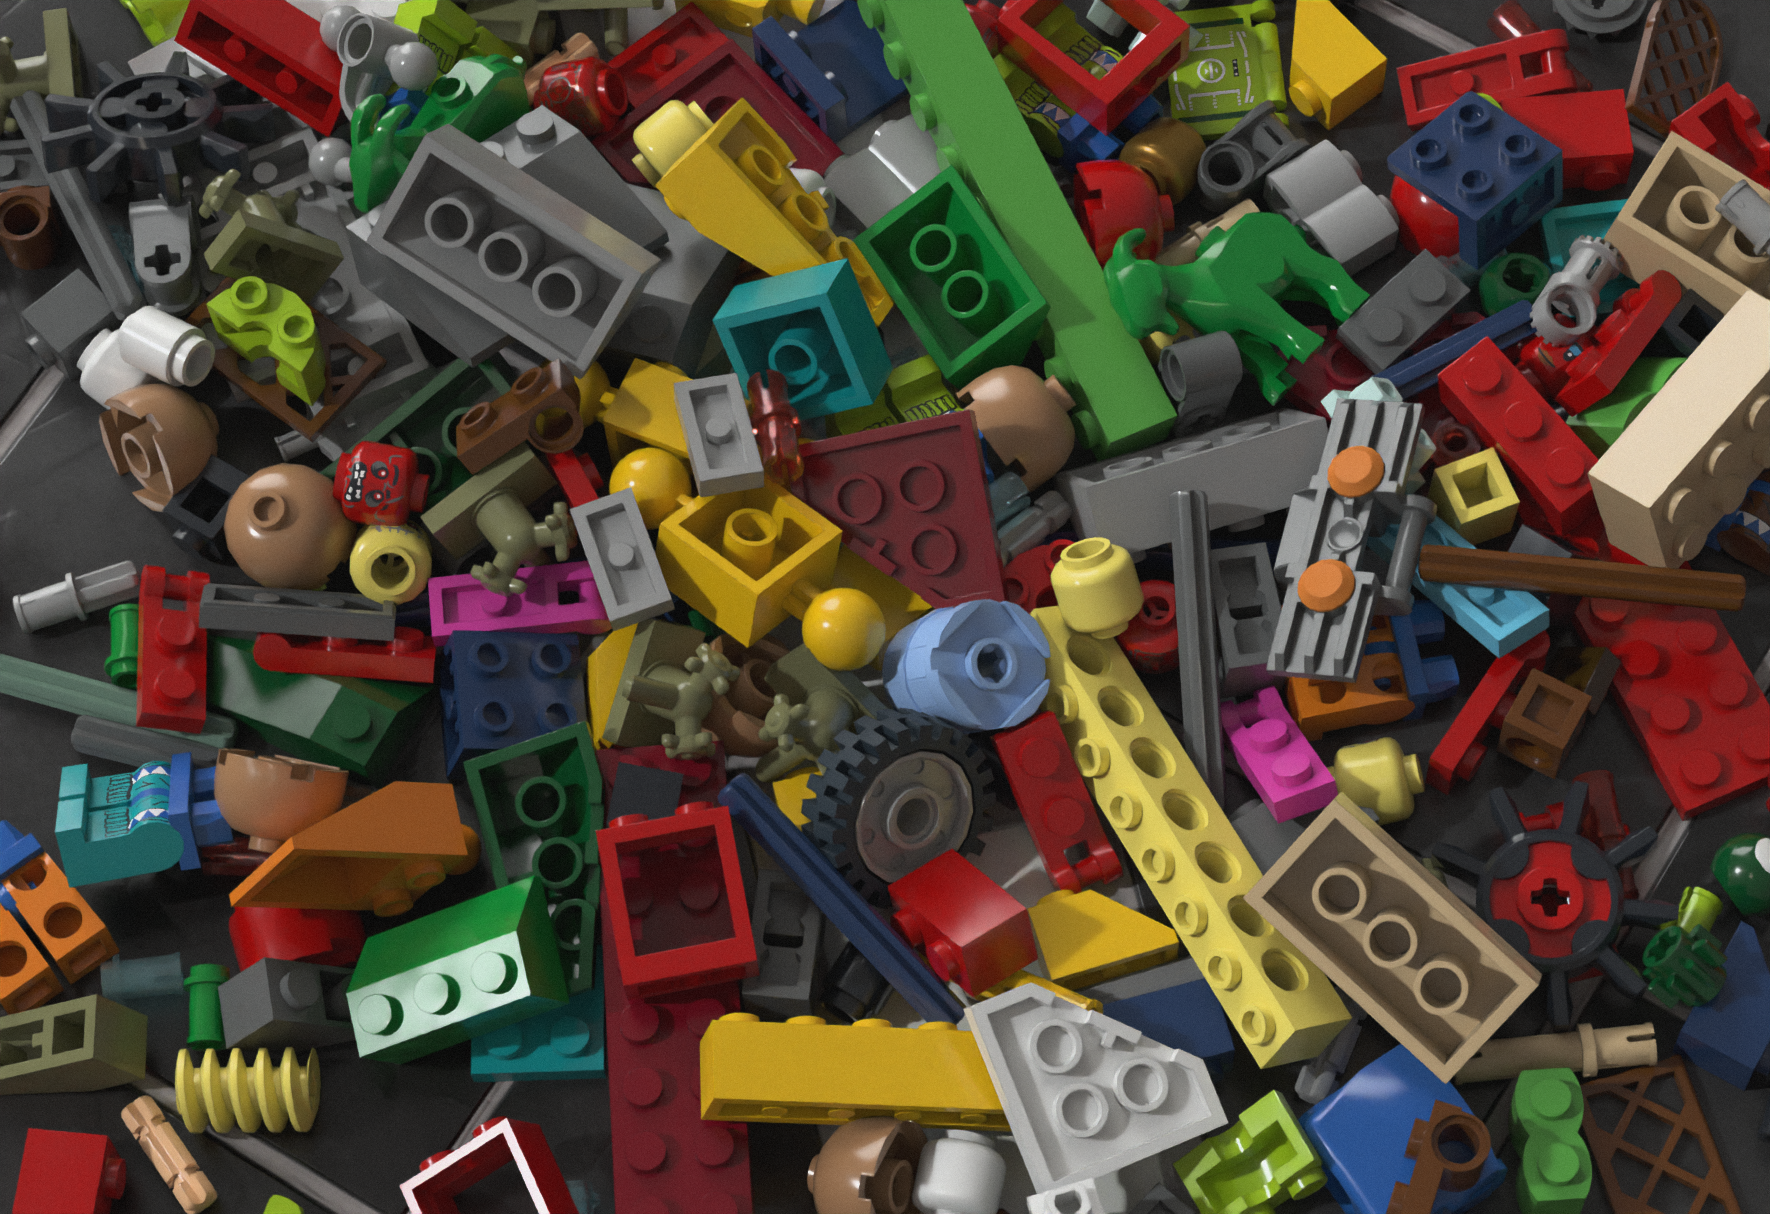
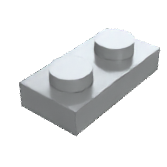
(718, 435)
(622, 559)

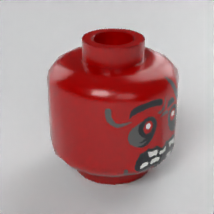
(380, 484)

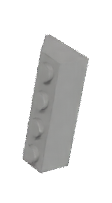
(512, 249)
(1241, 467)

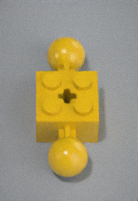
(640, 412)
(752, 560)

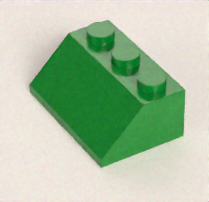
(955, 279)
(456, 975)

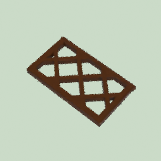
(274, 396)
(1690, 1121)

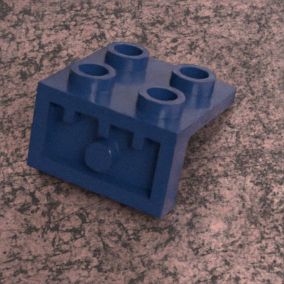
(830, 68)
(1484, 172)
(505, 691)

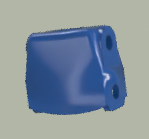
(1366, 1131)

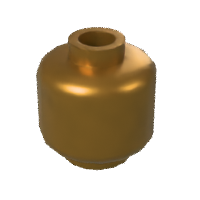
(1168, 154)

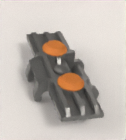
(1326, 535)

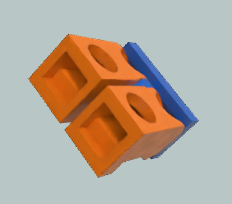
(1390, 680)
(39, 899)

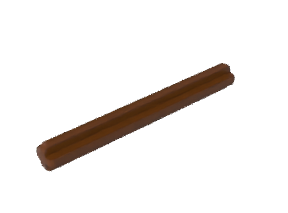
(1582, 577)

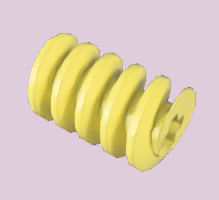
(247, 1092)

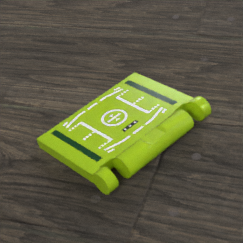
(1228, 69)

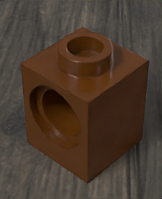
(1543, 723)

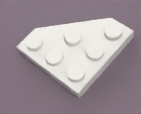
(1087, 1087)

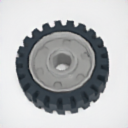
(897, 799)

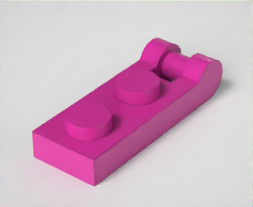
(464, 604)
(1276, 755)

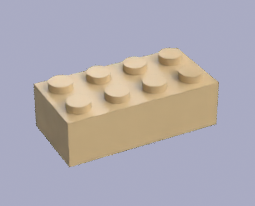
(1676, 229)
(1692, 444)
(1393, 937)

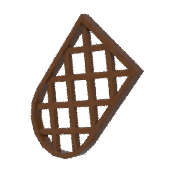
(1651, 41)

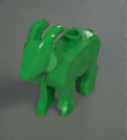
(474, 97)
(1237, 290)

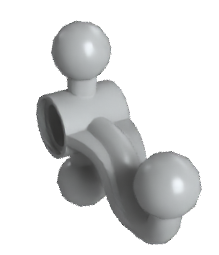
(372, 59)

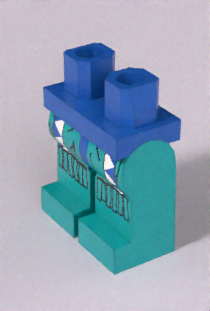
(137, 820)

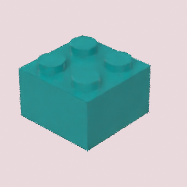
(812, 332)

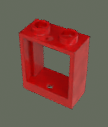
(1125, 86)
(690, 965)
(493, 1146)

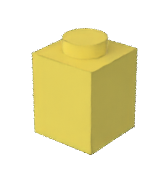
(1475, 497)

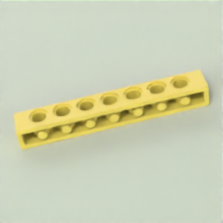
(1184, 847)

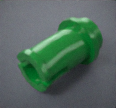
(123, 661)
(205, 1012)

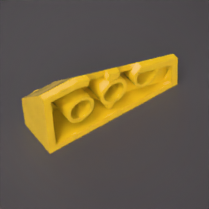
(746, 198)

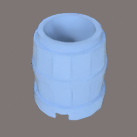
(969, 666)

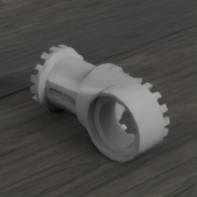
(1575, 291)

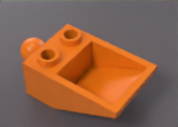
(368, 854)

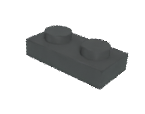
(1403, 313)

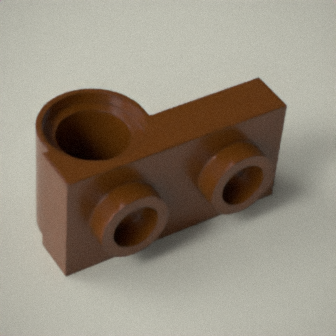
(26, 208)
(499, 426)
(1431, 1168)

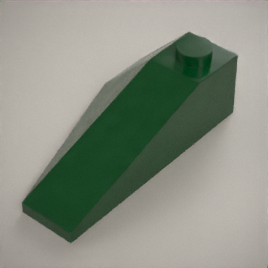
(430, 421)
(313, 716)
(541, 819)

